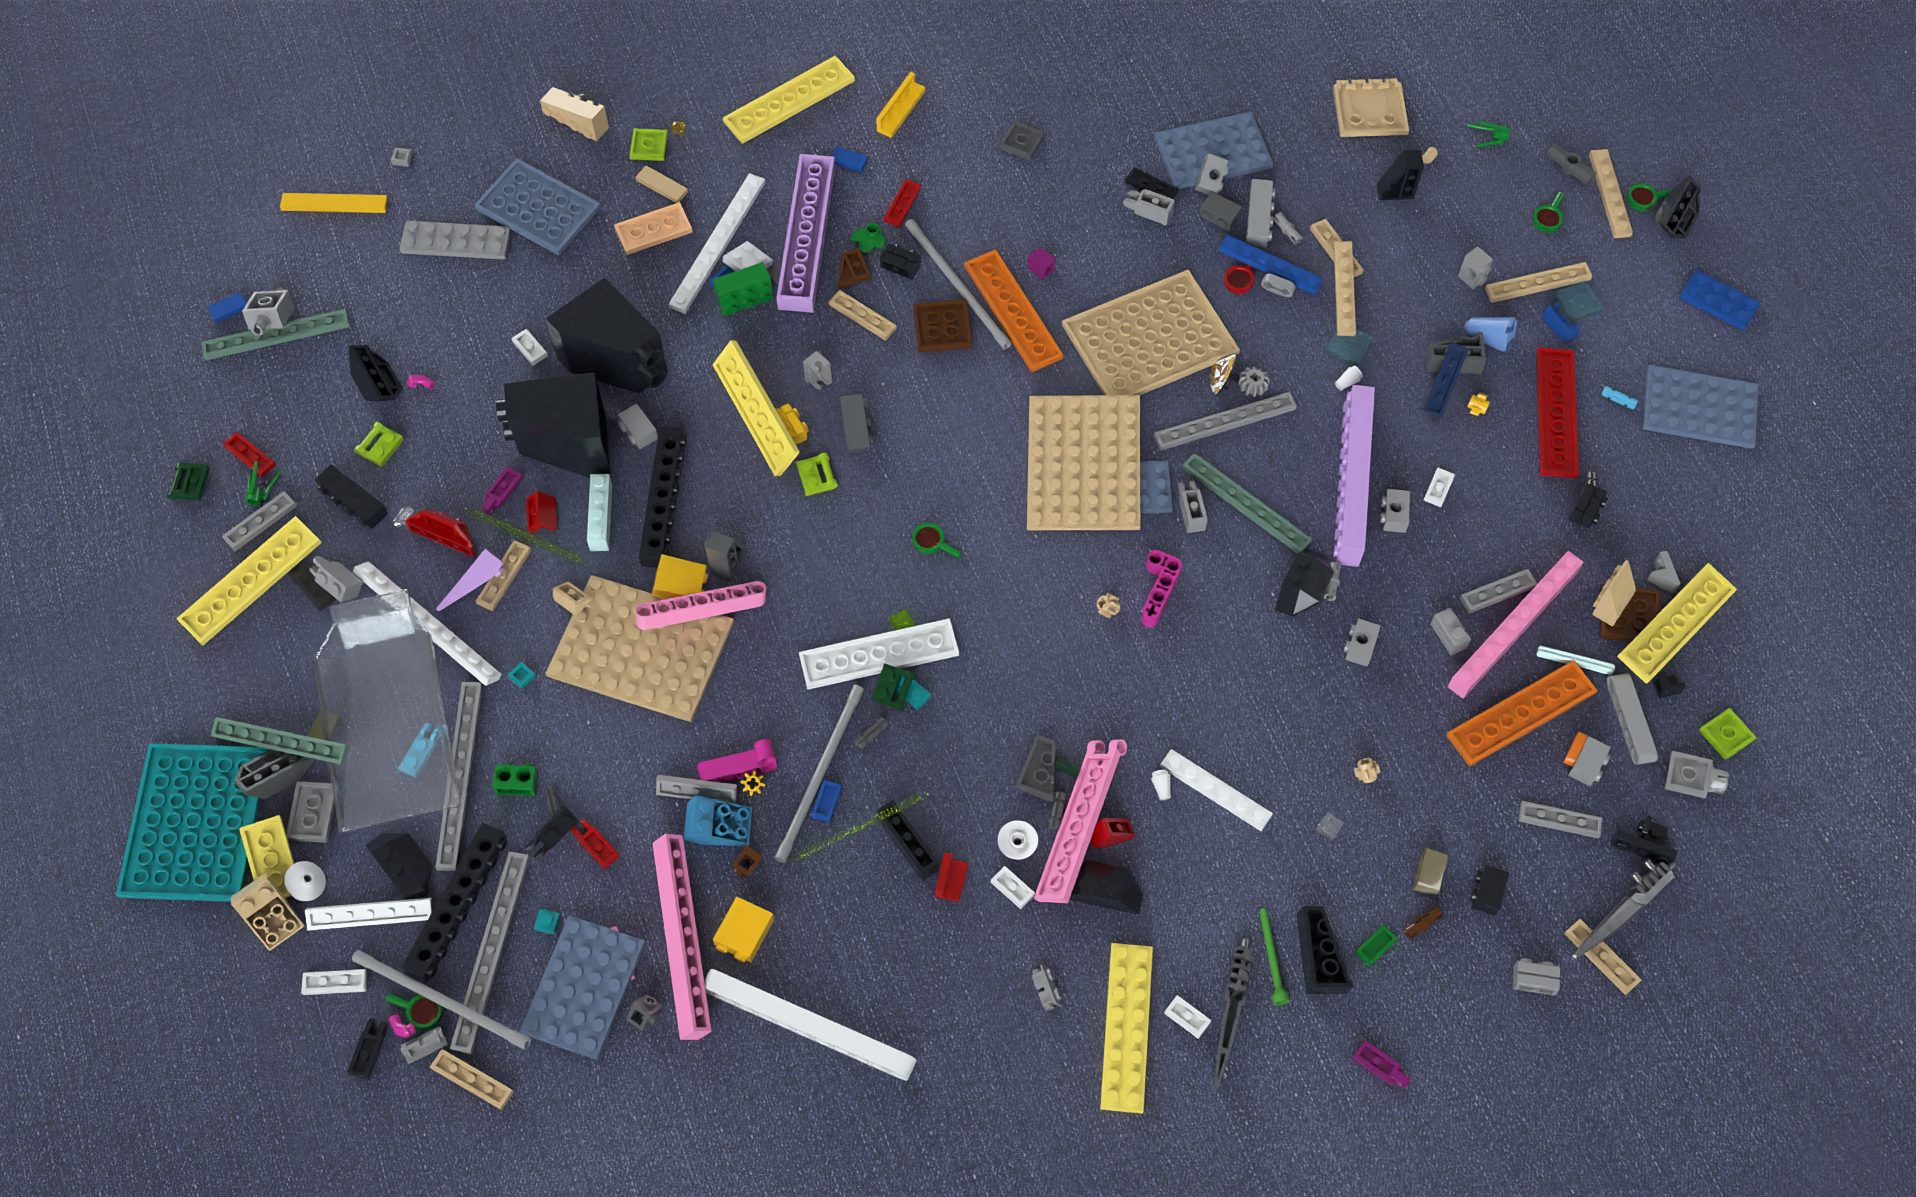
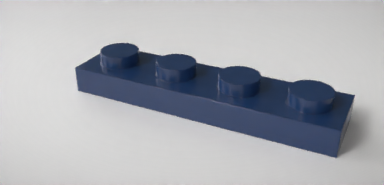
(1446, 380)

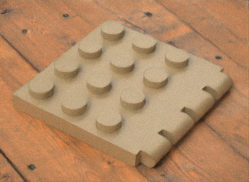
(1370, 108)

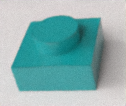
(521, 675)
(547, 921)

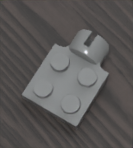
(1694, 775)

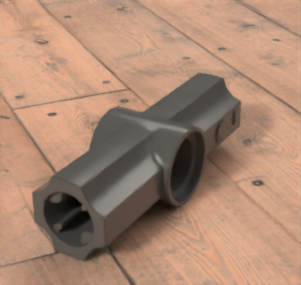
(1571, 164)

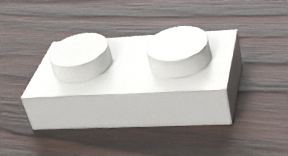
(529, 347)
(1439, 487)
(1012, 887)
(1187, 1016)

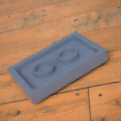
(1155, 487)

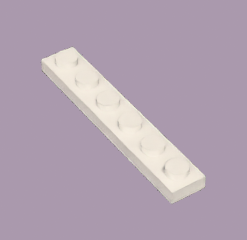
(1216, 790)
(368, 913)

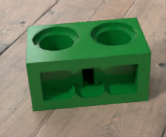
(514, 784)

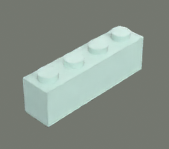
(599, 512)

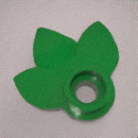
(869, 240)

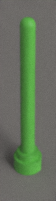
(1279, 996)

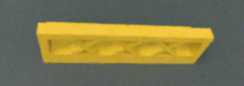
(899, 106)

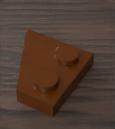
(852, 269)

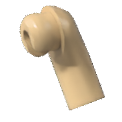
(1430, 155)

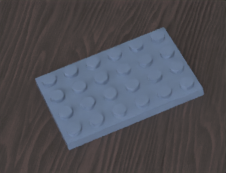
(1228, 137)
(537, 206)
(1700, 406)
(583, 987)

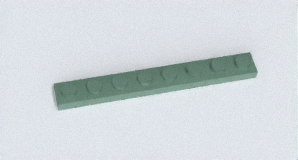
(291, 331)
(1247, 504)
(280, 741)

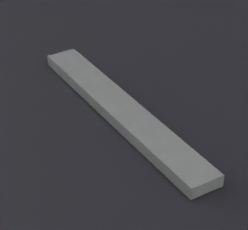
(1225, 421)

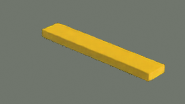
(334, 202)

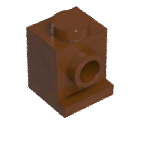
(753, 858)

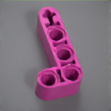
(1160, 591)
(736, 765)

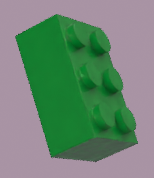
(743, 289)

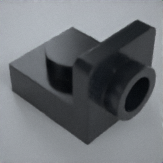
(1652, 831)

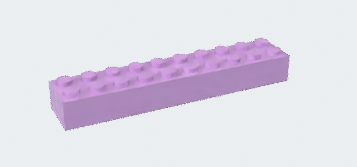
(806, 233)
(1354, 476)

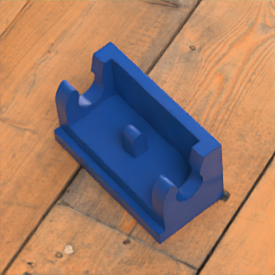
(1559, 323)

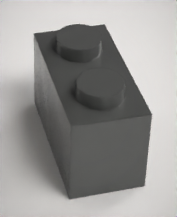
(1220, 211)

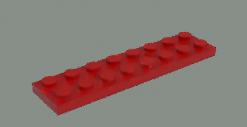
(1557, 413)

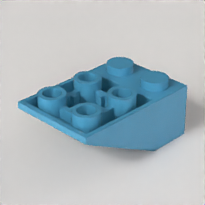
(717, 822)

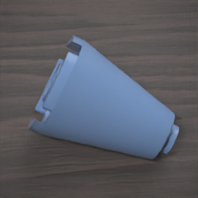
(1496, 331)

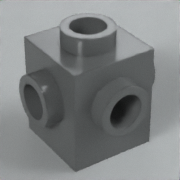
(644, 1012)

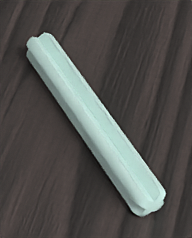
(1582, 661)

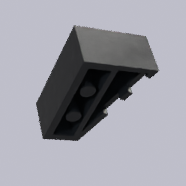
(1402, 177)

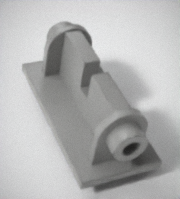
(1044, 979)
(423, 1045)

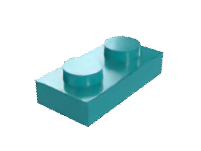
(917, 695)

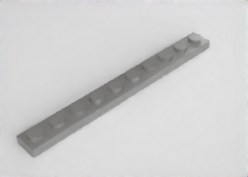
(462, 753)
(491, 950)

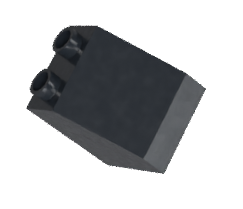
(609, 338)
(558, 422)

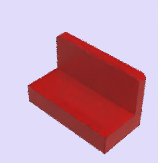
(541, 512)
(951, 878)

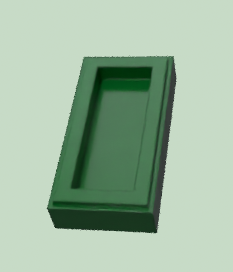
(1376, 946)

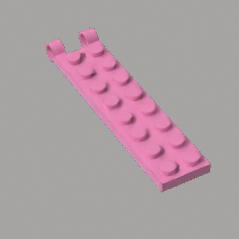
(1079, 821)

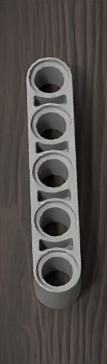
(1631, 719)

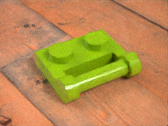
(382, 448)
(810, 476)

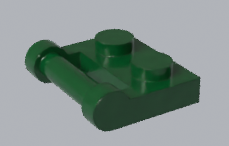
(193, 483)
(888, 685)

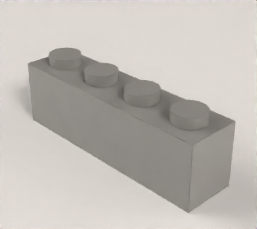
(1259, 213)

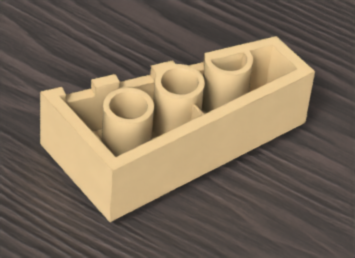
(574, 112)

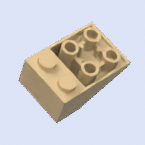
(1615, 594)
(266, 911)

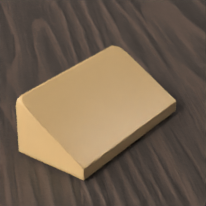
(570, 597)

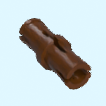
(1422, 922)

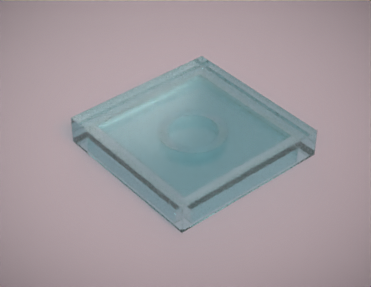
(1578, 301)
(1349, 347)

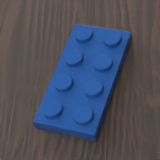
(1719, 300)

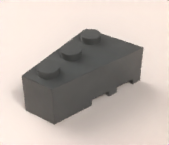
(1474, 359)
(855, 423)
(724, 555)

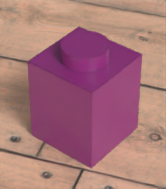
(1041, 263)

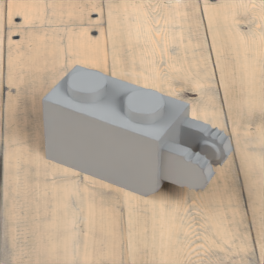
(1150, 205)
(1192, 508)
(336, 579)

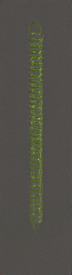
(506, 527)
(862, 827)

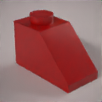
(1111, 832)

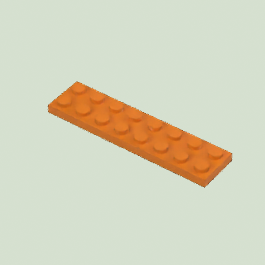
(1013, 311)
(1521, 713)

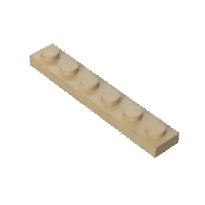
(1610, 193)
(1538, 282)
(1344, 288)

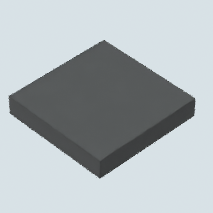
(1022, 140)

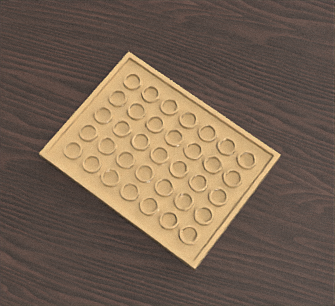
(1150, 336)
(1084, 463)
(650, 668)

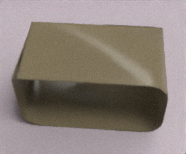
(1430, 872)

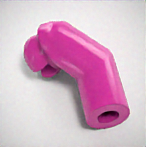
(420, 379)
(401, 1029)

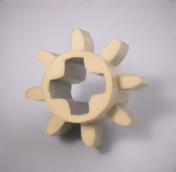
(1108, 605)
(1367, 770)

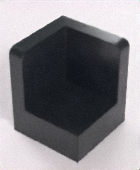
(1667, 685)

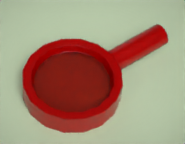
(1239, 279)

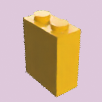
(678, 578)
(743, 930)

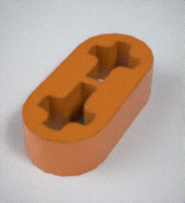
(1575, 749)

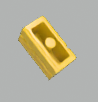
(790, 418)

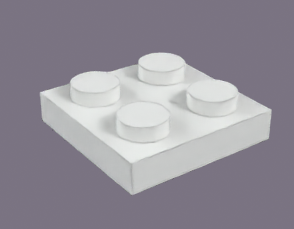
(746, 256)

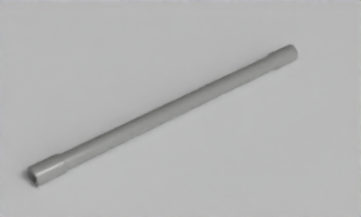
(999, 335)
(787, 844)
(511, 1035)

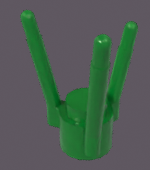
(1500, 133)
(255, 494)

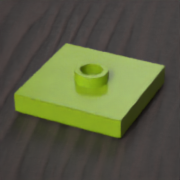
(648, 144)
(1727, 734)

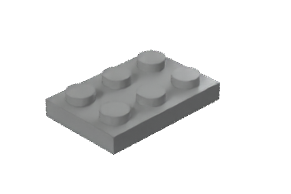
(311, 812)

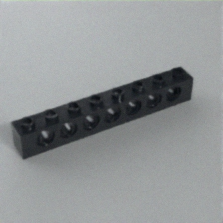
(667, 438)
(444, 908)

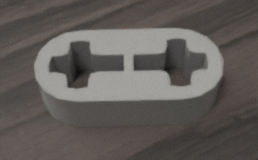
(1278, 285)

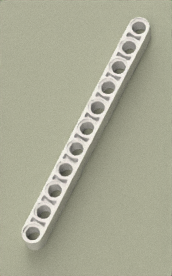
(809, 1024)

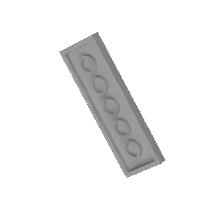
(455, 240)

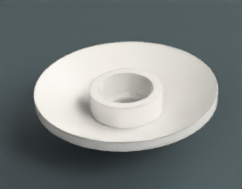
(1017, 831)
(298, 887)

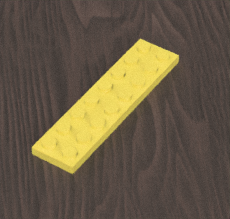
(788, 99)
(756, 408)
(249, 580)
(1677, 623)
(1126, 1028)

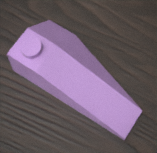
(480, 571)

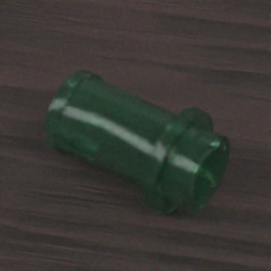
(1067, 767)

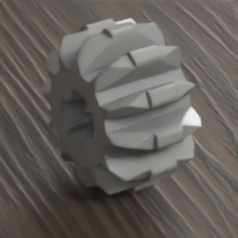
(1254, 381)

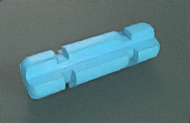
(1619, 397)

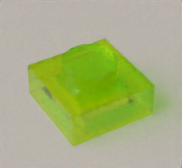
(901, 620)

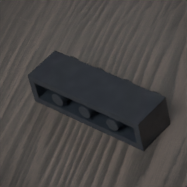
(350, 496)
(908, 841)

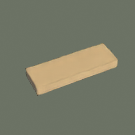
(661, 184)

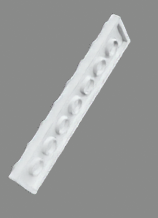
(868, 654)

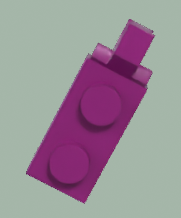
(501, 490)
(1381, 1065)

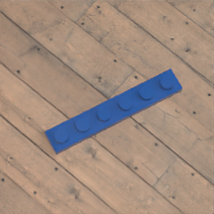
(1270, 264)

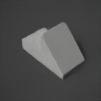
(1665, 574)

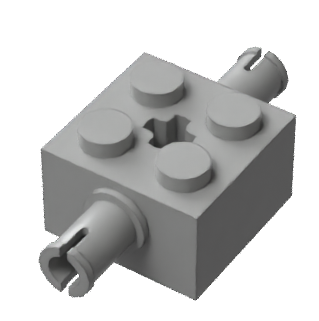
(268, 310)

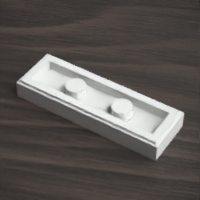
(334, 982)

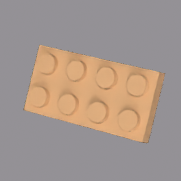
(653, 228)

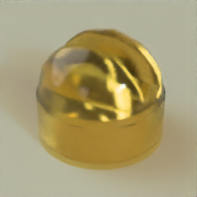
(678, 125)

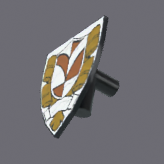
(1222, 374)

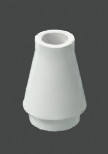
(1349, 377)
(1161, 782)

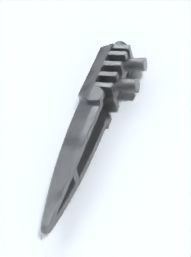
(1643, 892)
(1235, 998)

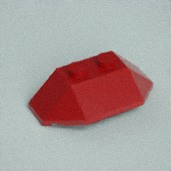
(442, 529)

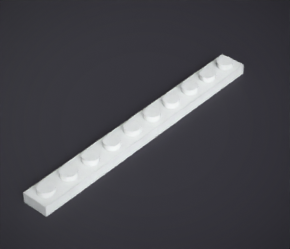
(717, 243)
(440, 634)

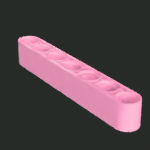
(700, 605)

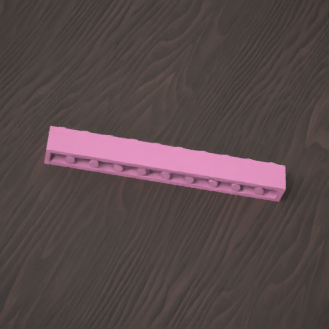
(1515, 625)
(681, 937)

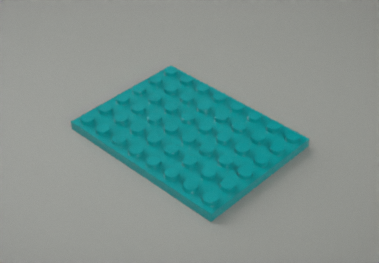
(188, 825)

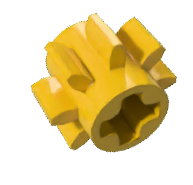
(1478, 404)
(748, 786)

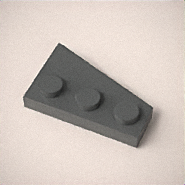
(1038, 770)

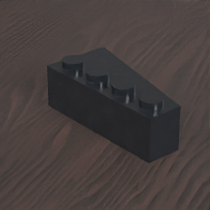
(1320, 954)

